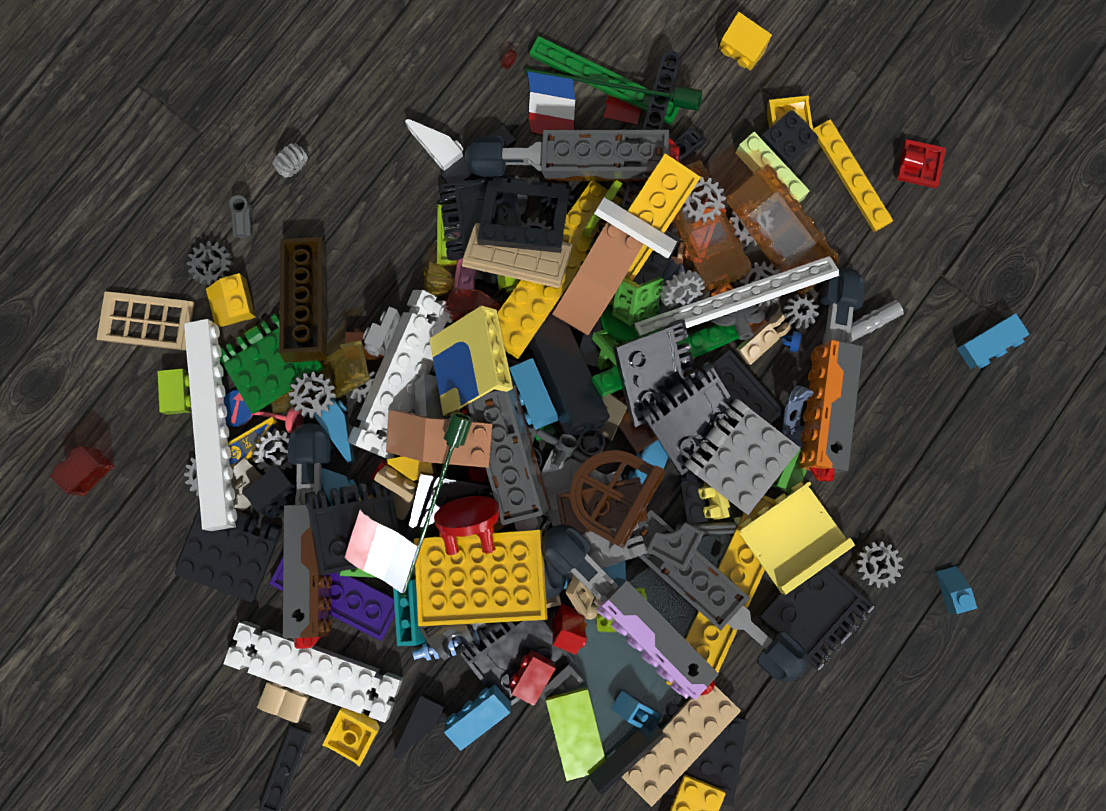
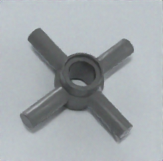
(563, 448)

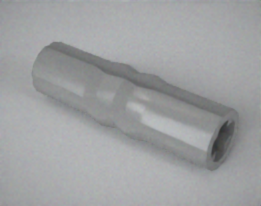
(875, 319)

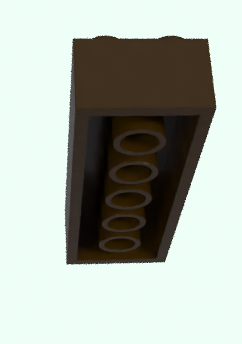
(303, 300)

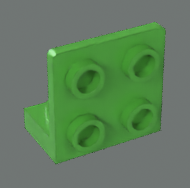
(637, 301)

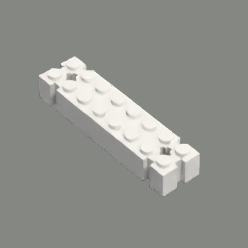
(403, 364)
(313, 671)

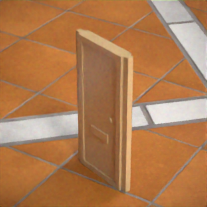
(522, 264)

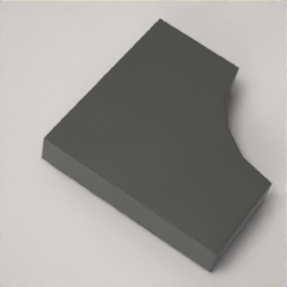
(676, 547)

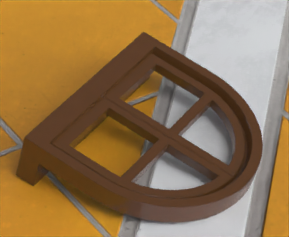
(636, 506)

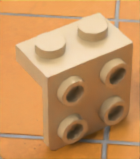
(402, 489)

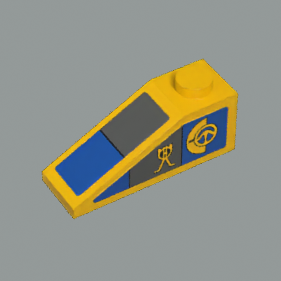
(243, 444)

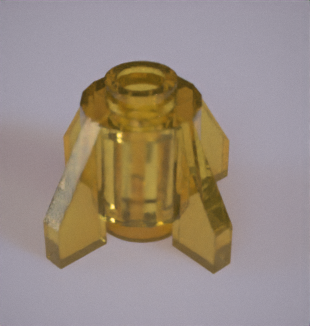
(437, 280)

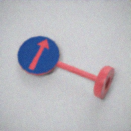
(239, 414)

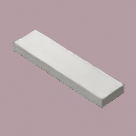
(635, 227)

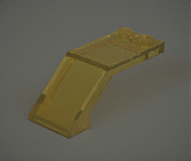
(344, 368)

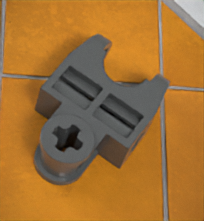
(440, 636)

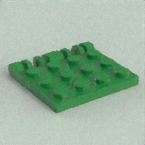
(260, 370)

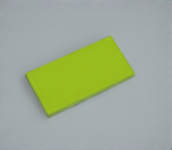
(576, 732)

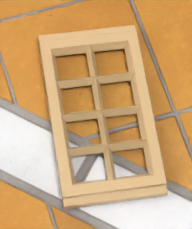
(107, 316)

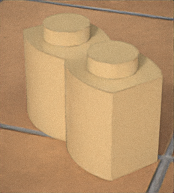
(283, 701)

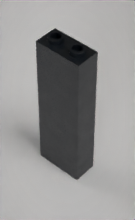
(567, 377)

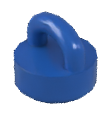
(795, 341)

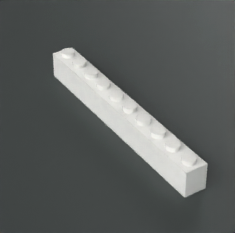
(210, 426)

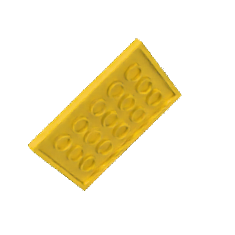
(480, 585)

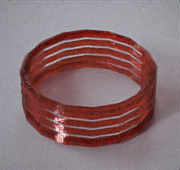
(510, 52)

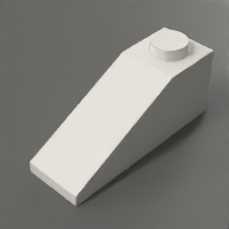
(438, 145)

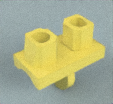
(718, 504)

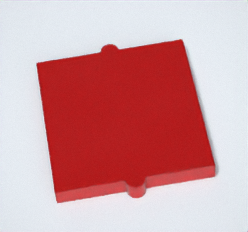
(621, 111)

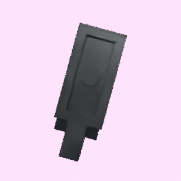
(692, 502)

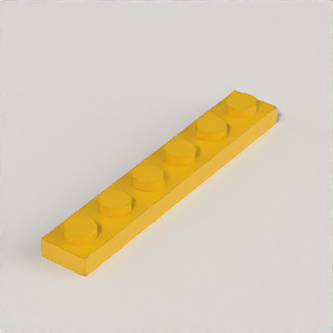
(852, 176)

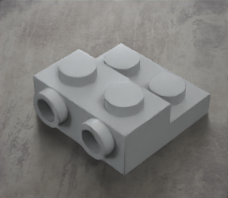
(379, 337)

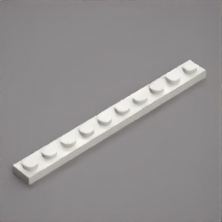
(744, 296)

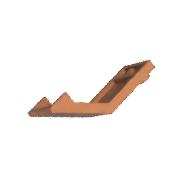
(598, 278)
(423, 440)

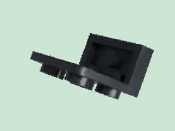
(789, 138)

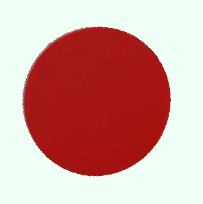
(466, 518)

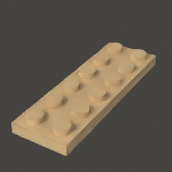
(686, 738)

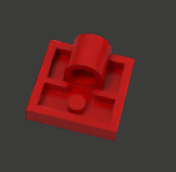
(921, 163)

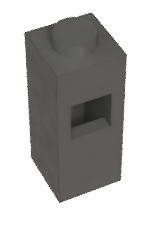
(427, 397)

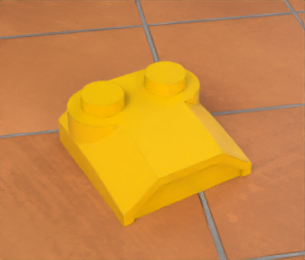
(779, 107)
(352, 735)

